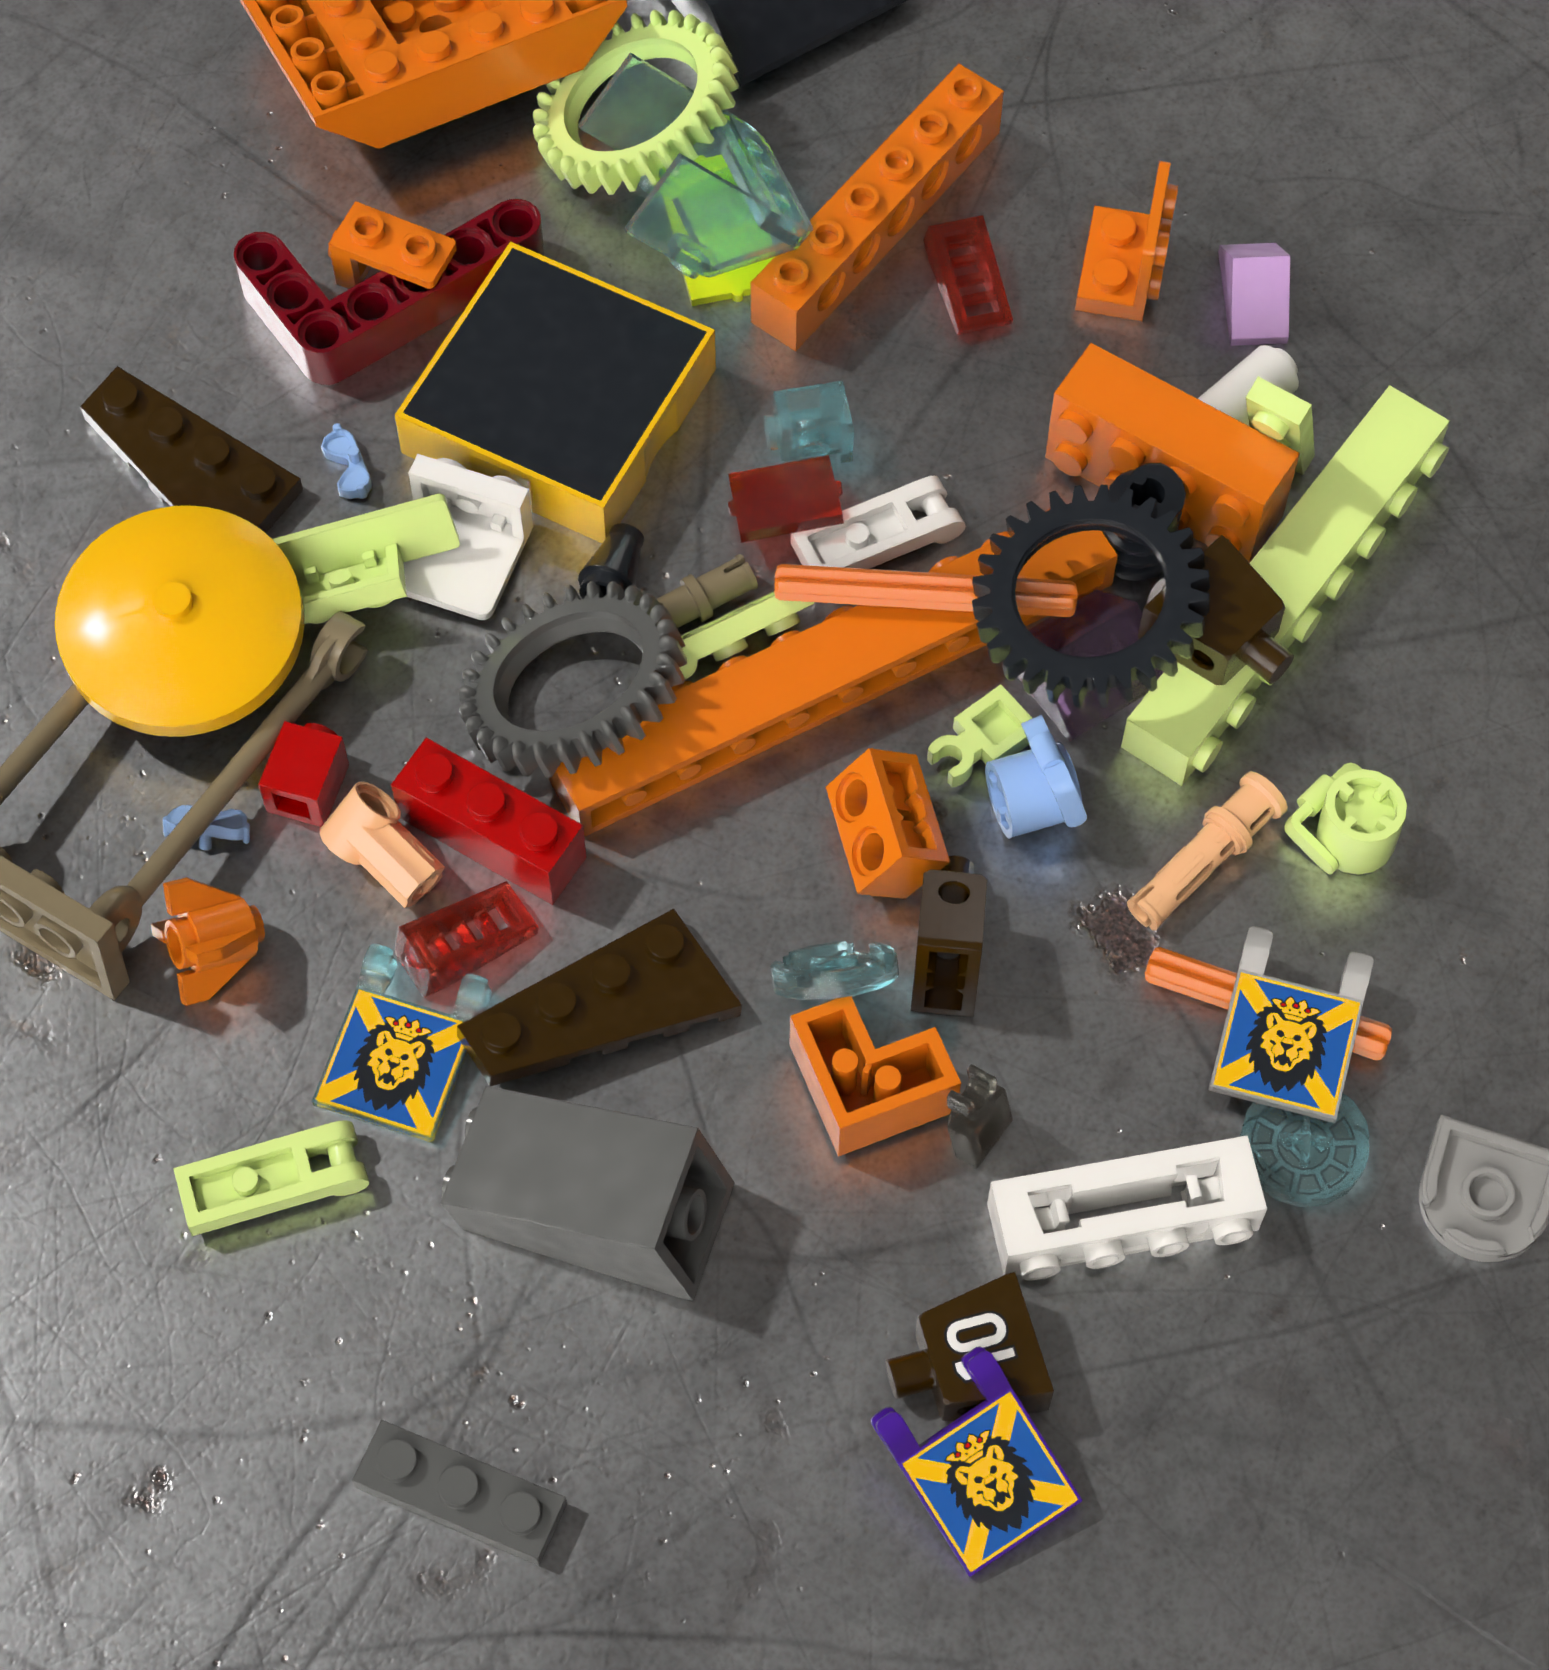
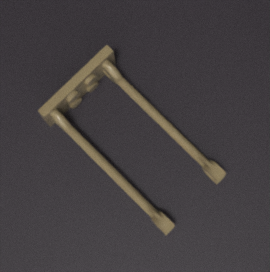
(93, 938)

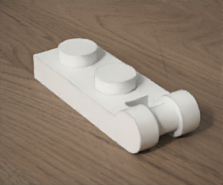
(882, 528)

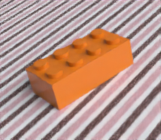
(1121, 417)

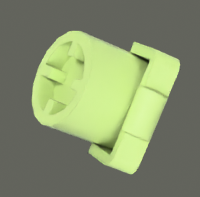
(1356, 823)

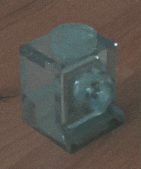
(811, 423)

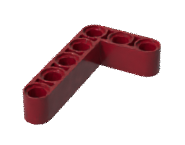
(397, 303)

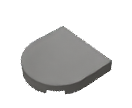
(1484, 1191)

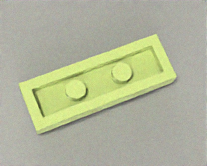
(1282, 419)

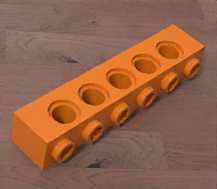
(877, 207)

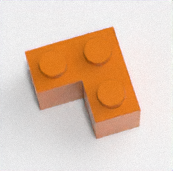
(868, 1090)

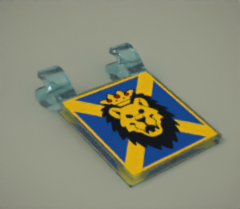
(395, 1057)

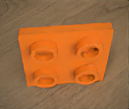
(1127, 255)

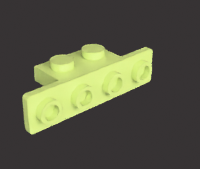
(363, 557)

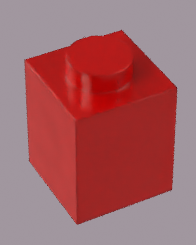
(304, 773)

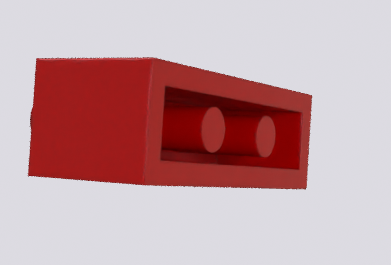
(489, 821)

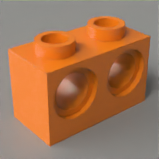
(887, 823)

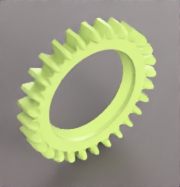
(678, 39)

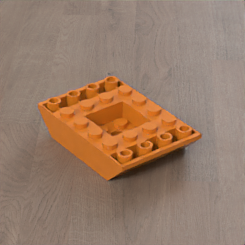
(414, 64)

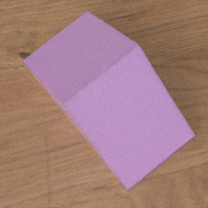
(1256, 292)

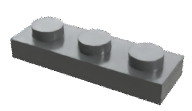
(460, 1492)

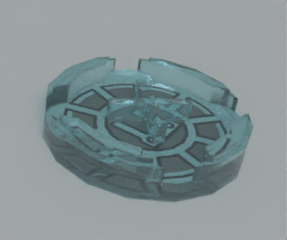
(834, 971)
(1306, 1157)

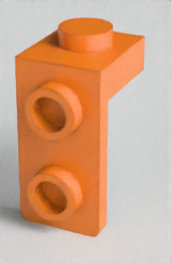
(389, 244)

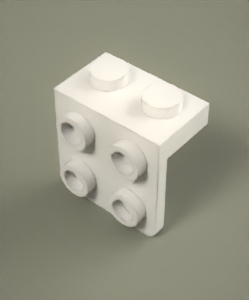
(492, 529)

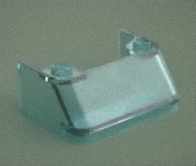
(705, 211)

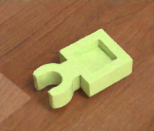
(985, 732)

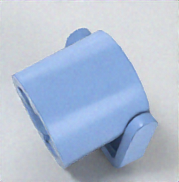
(1035, 785)

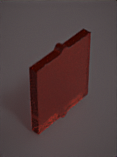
(785, 498)

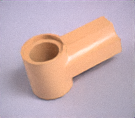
(368, 834)

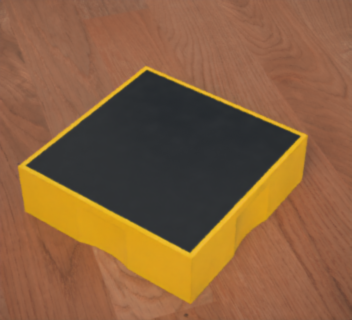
(559, 388)

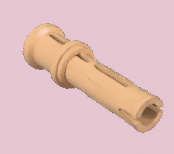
(1224, 833)

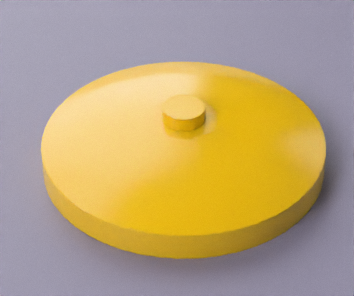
(179, 621)

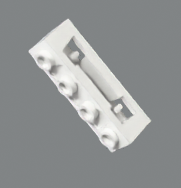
(1218, 1203)

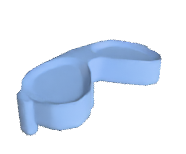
(343, 449)
(228, 825)

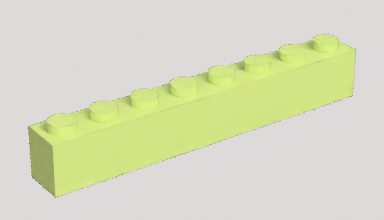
(1304, 564)

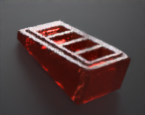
(961, 234)
(448, 966)

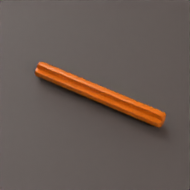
(914, 589)

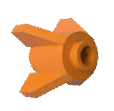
(210, 935)

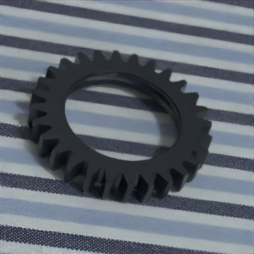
(1021, 652)

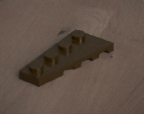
(185, 455)
(616, 995)

